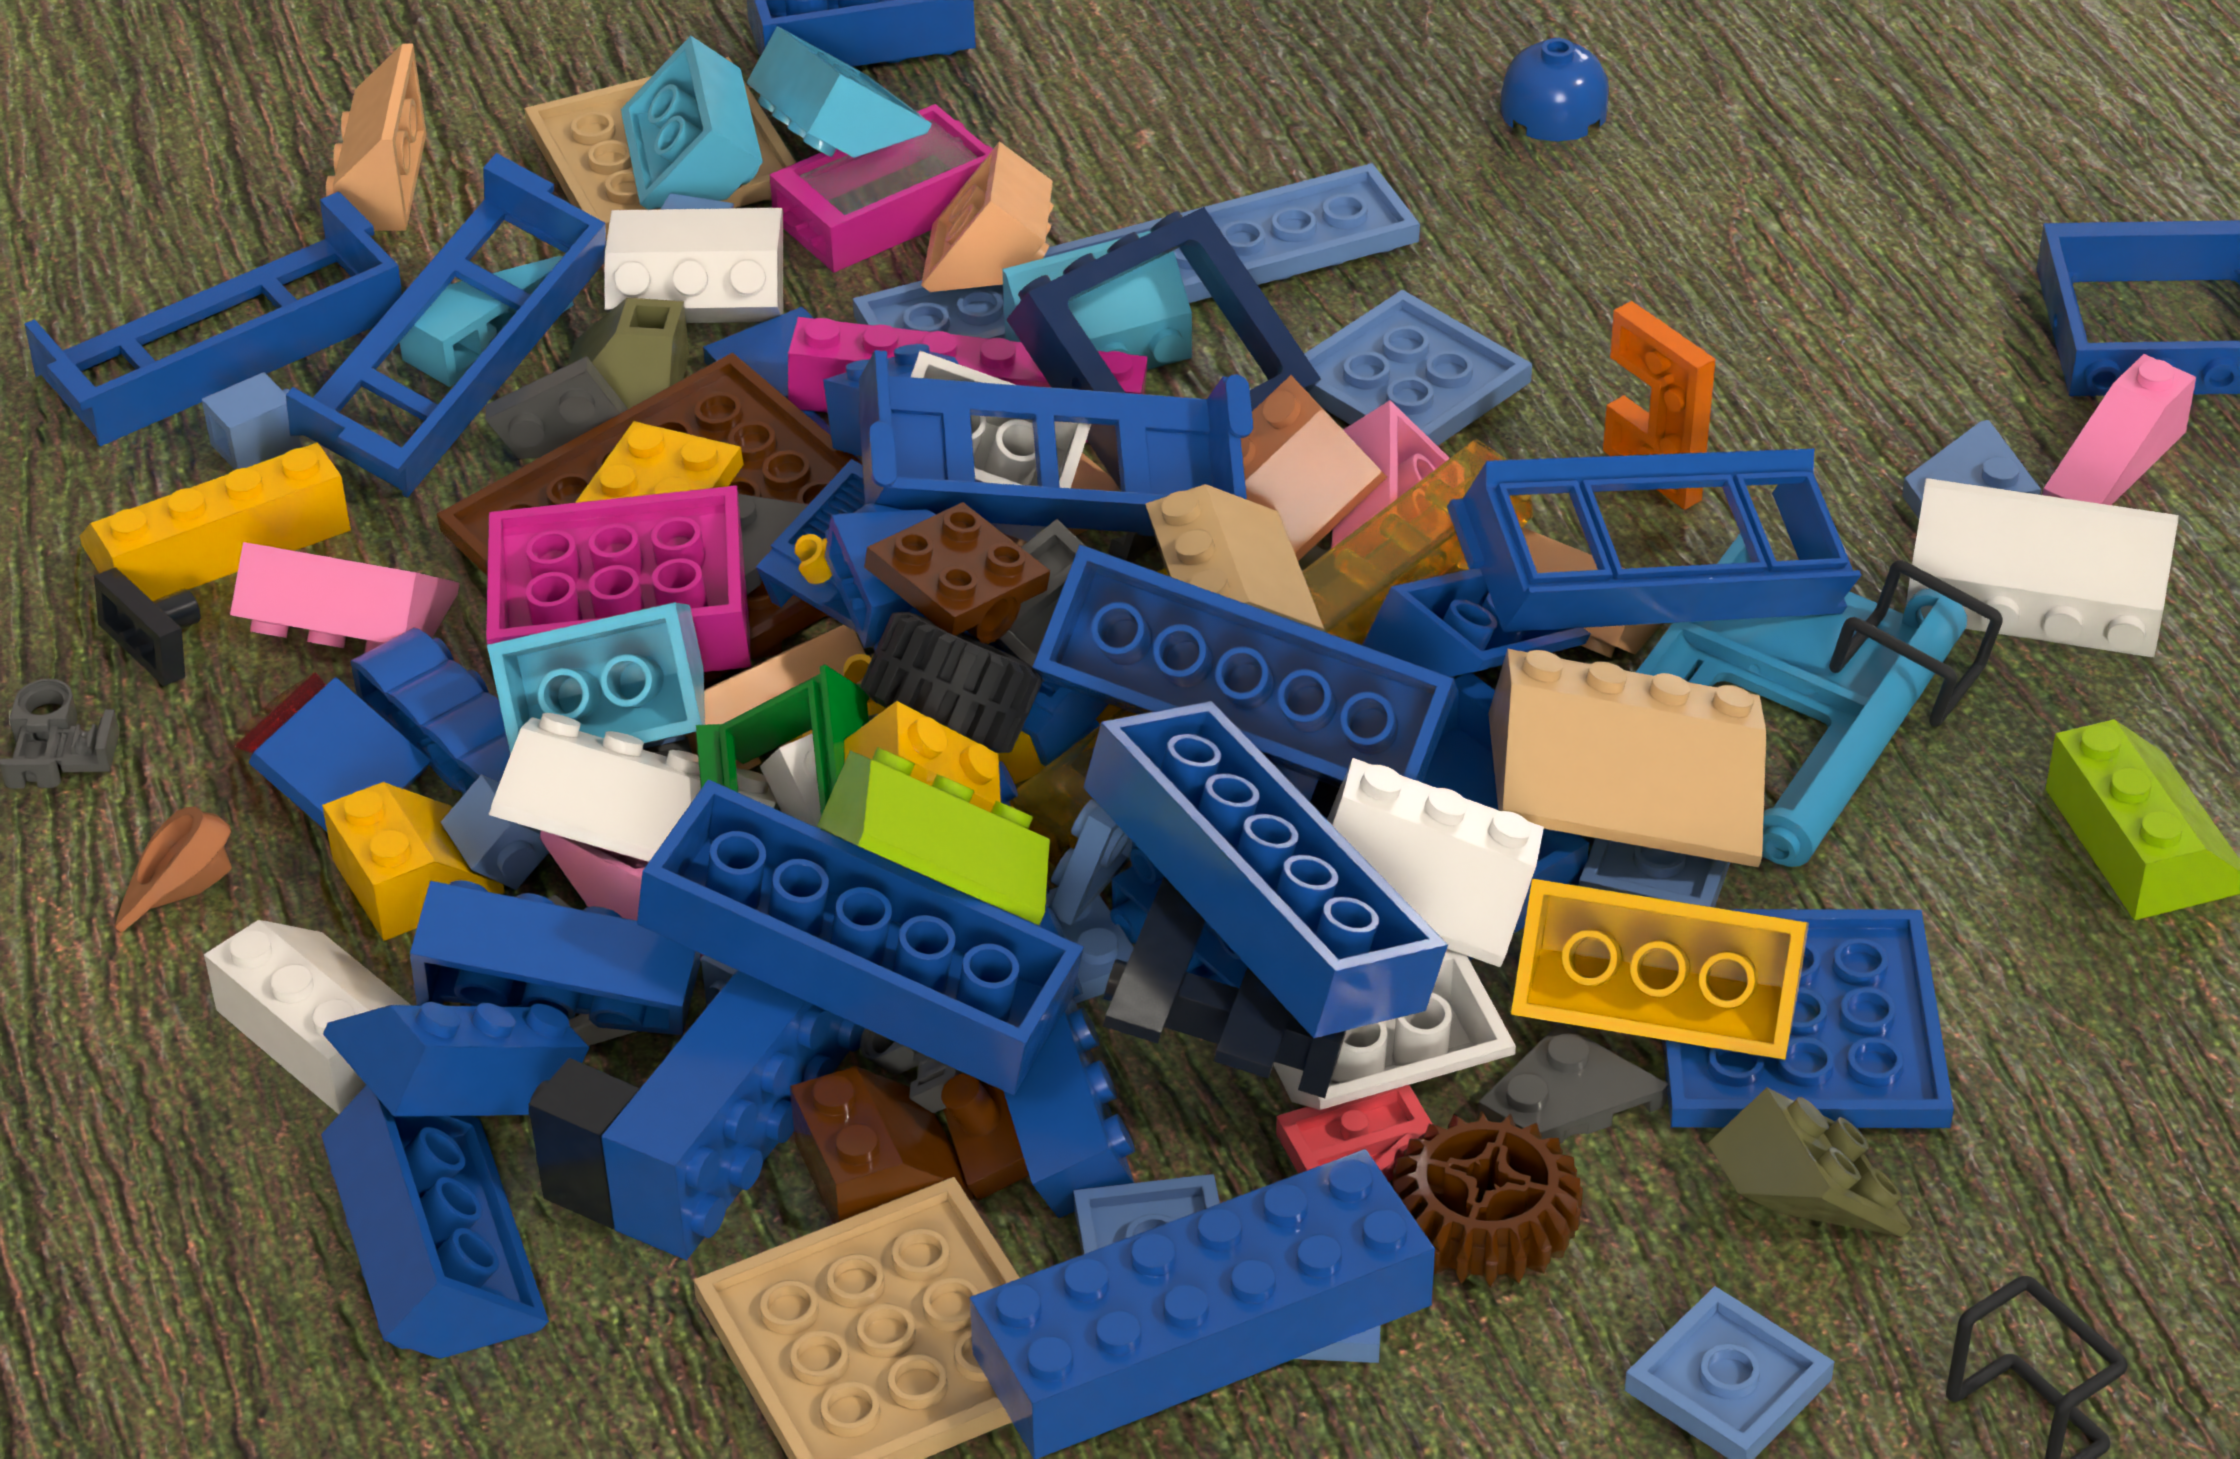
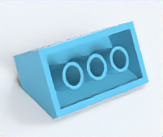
(829, 99)

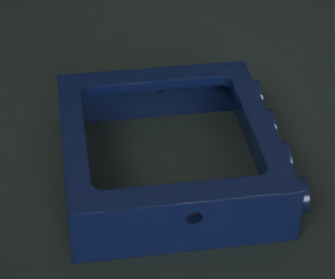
(1072, 361)

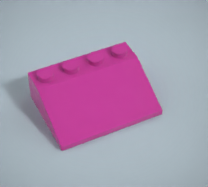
(622, 557)

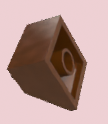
(868, 1141)

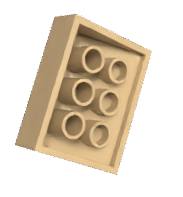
(1630, 756)

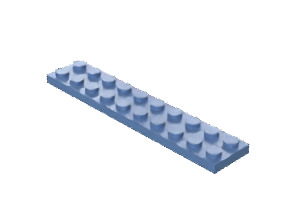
(1270, 231)

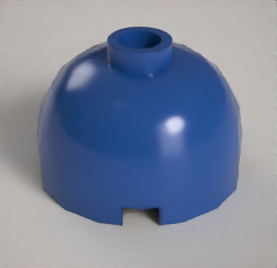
(1555, 91)

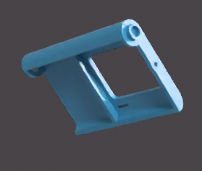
(1790, 665)

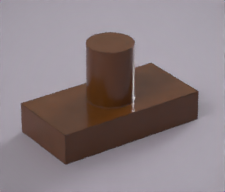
(983, 1135)

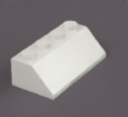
(2049, 564)
(602, 787)

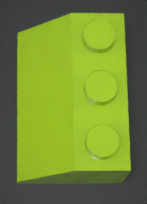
(2139, 821)
(940, 832)

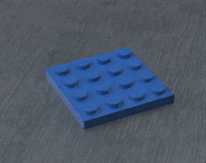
(1859, 1036)

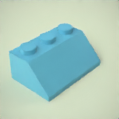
(691, 129)
(1132, 314)
(610, 674)

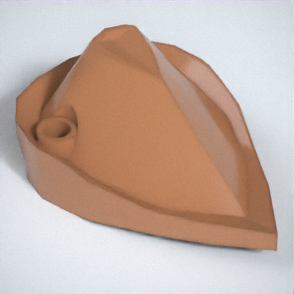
(177, 863)

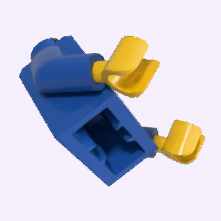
(843, 556)

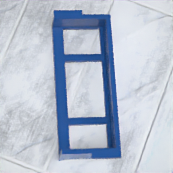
(511, 196)
(254, 347)
(1654, 595)

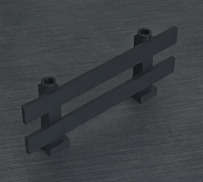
(1244, 1021)

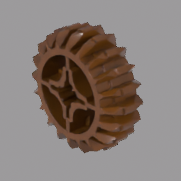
(1490, 1196)

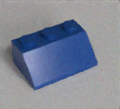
(1453, 626)
(456, 1056)

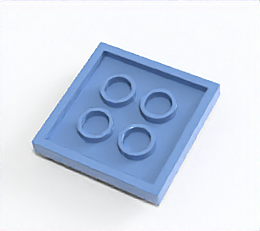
(1419, 361)

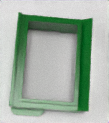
(824, 704)

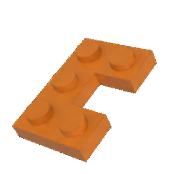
(1679, 399)

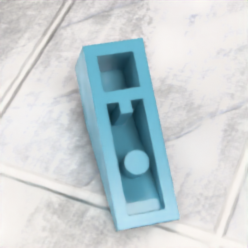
(465, 323)

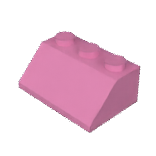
(1399, 452)
(335, 597)

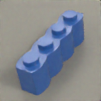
(435, 706)

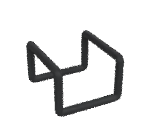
(1949, 693)
(2065, 1404)

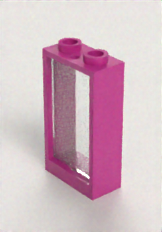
(869, 203)

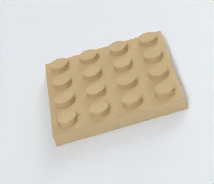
(591, 155)
(866, 1330)

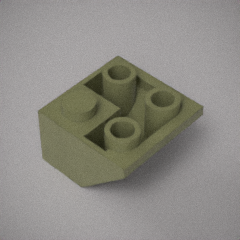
(638, 347)
(1807, 1165)

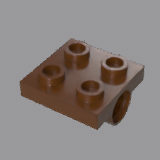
(959, 572)

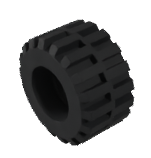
(952, 680)

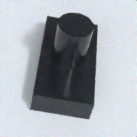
(146, 627)

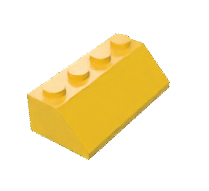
(202, 528)
(1659, 968)

